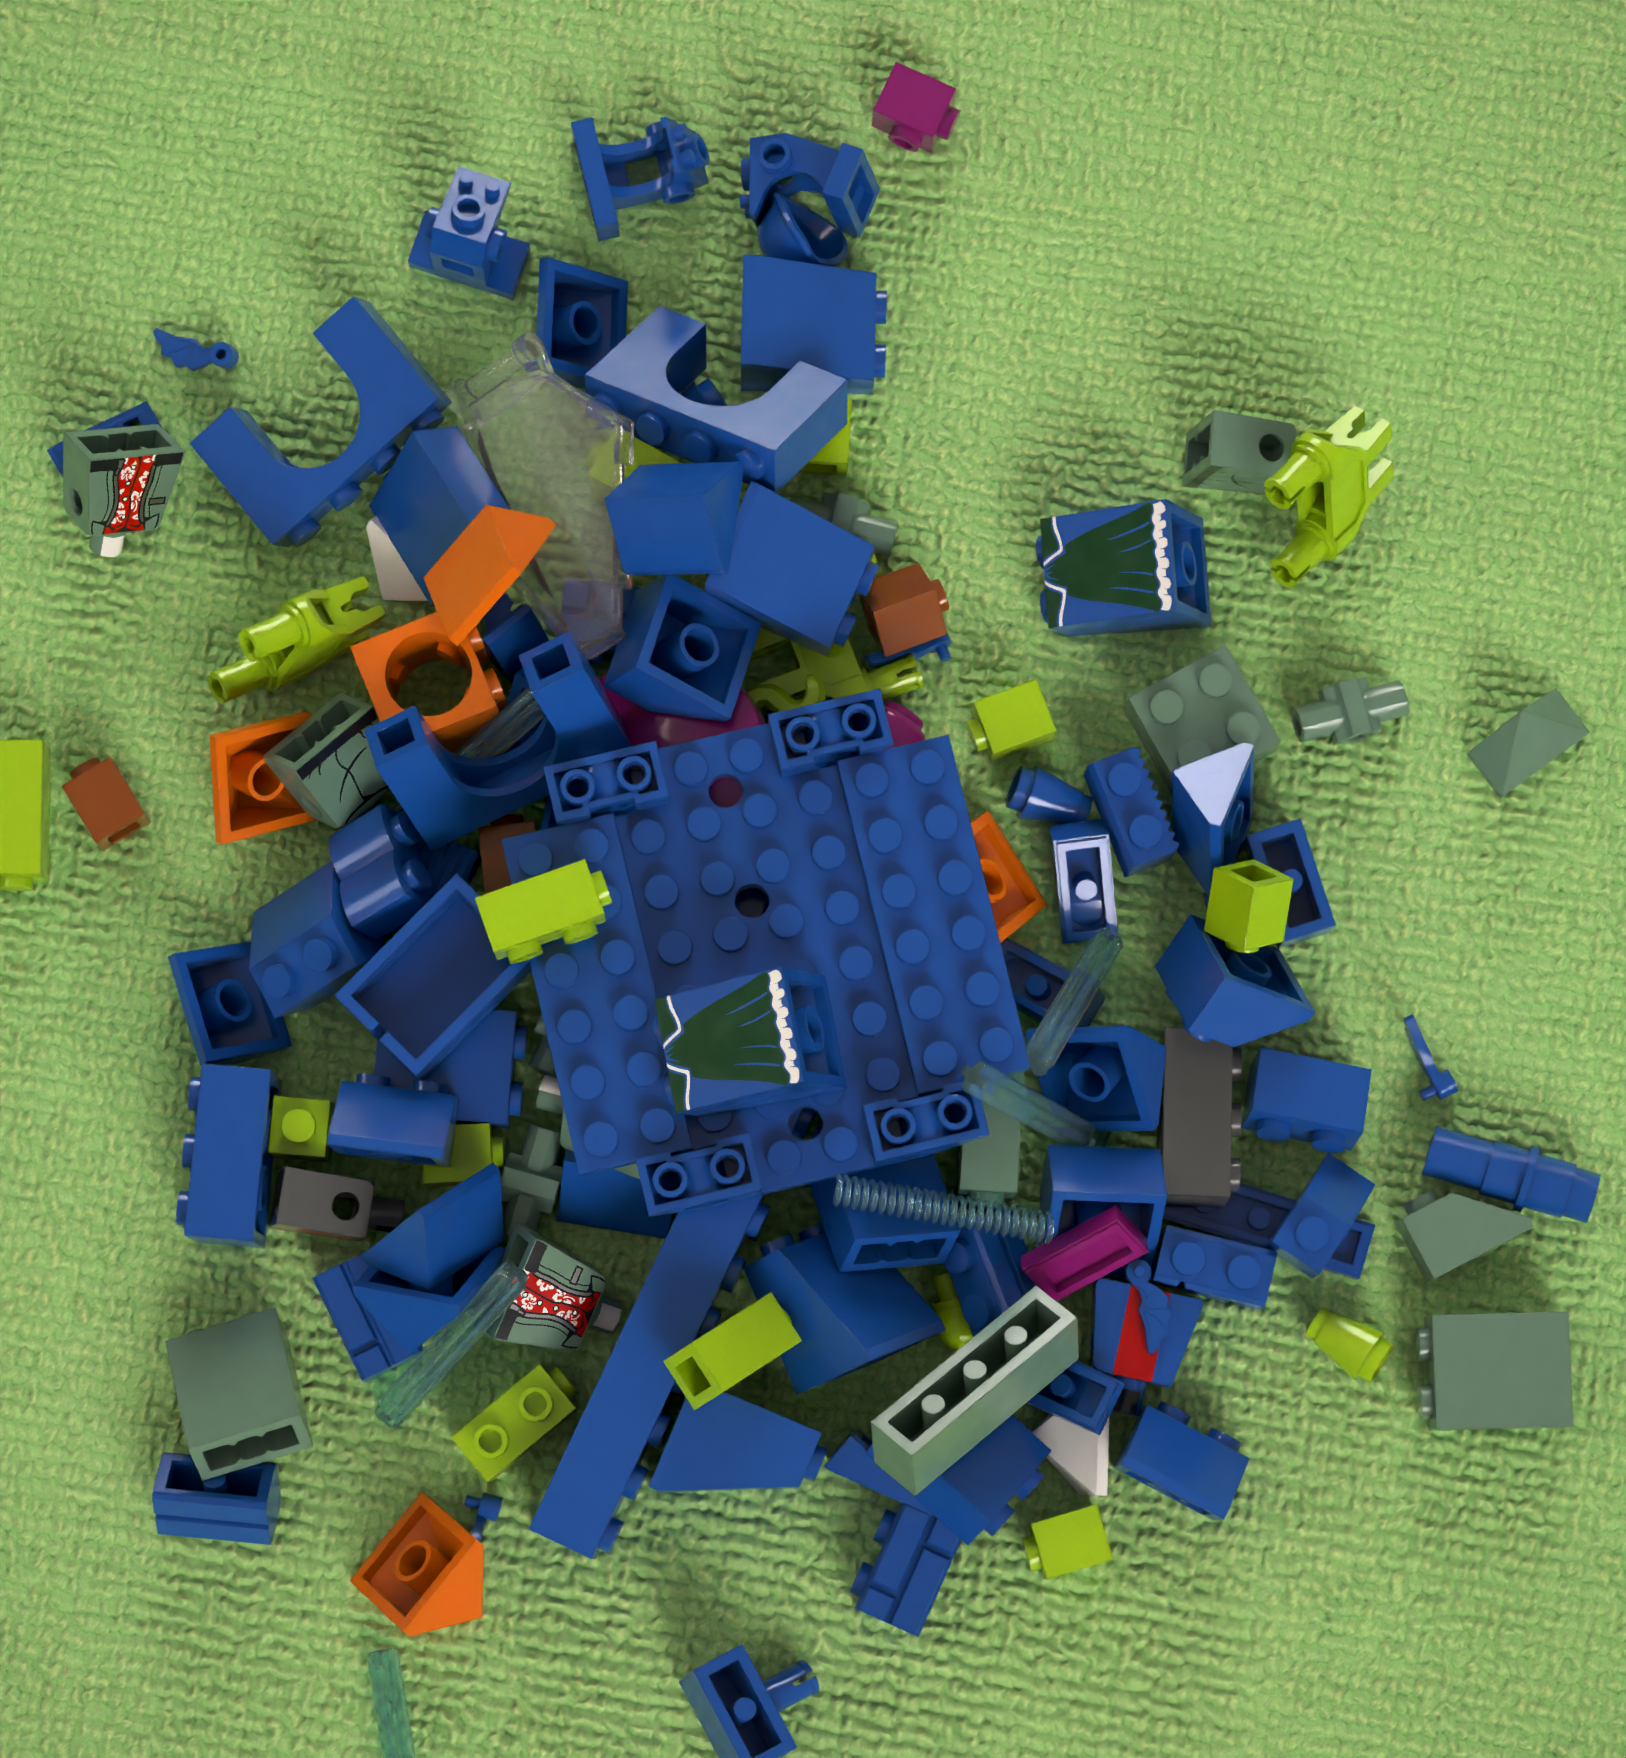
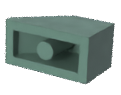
(1455, 1230)

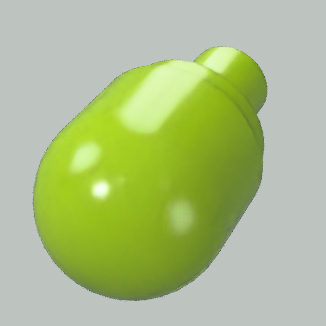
(950, 1312)

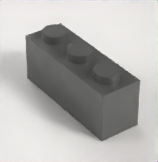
(1199, 1120)

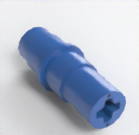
(1512, 1174)

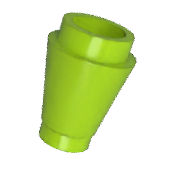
(1350, 1344)

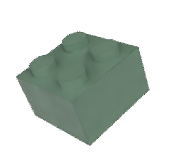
(1199, 714)

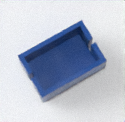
(432, 981)

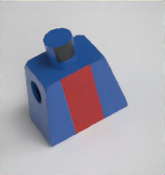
(1120, 1340)

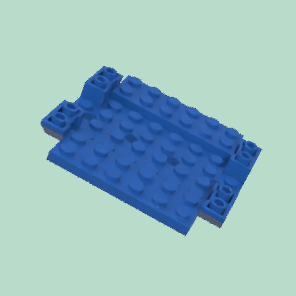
(863, 885)

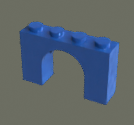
(393, 399)
(767, 435)
(459, 794)

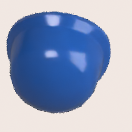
(800, 234)

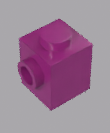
(915, 109)

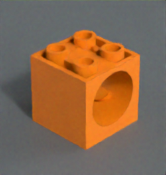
(394, 654)

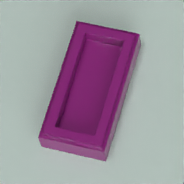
(1084, 1253)

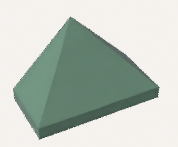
(1527, 742)

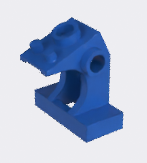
(680, 159)
(835, 174)
(465, 240)

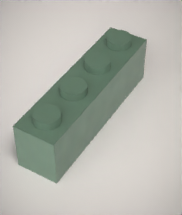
(975, 1390)

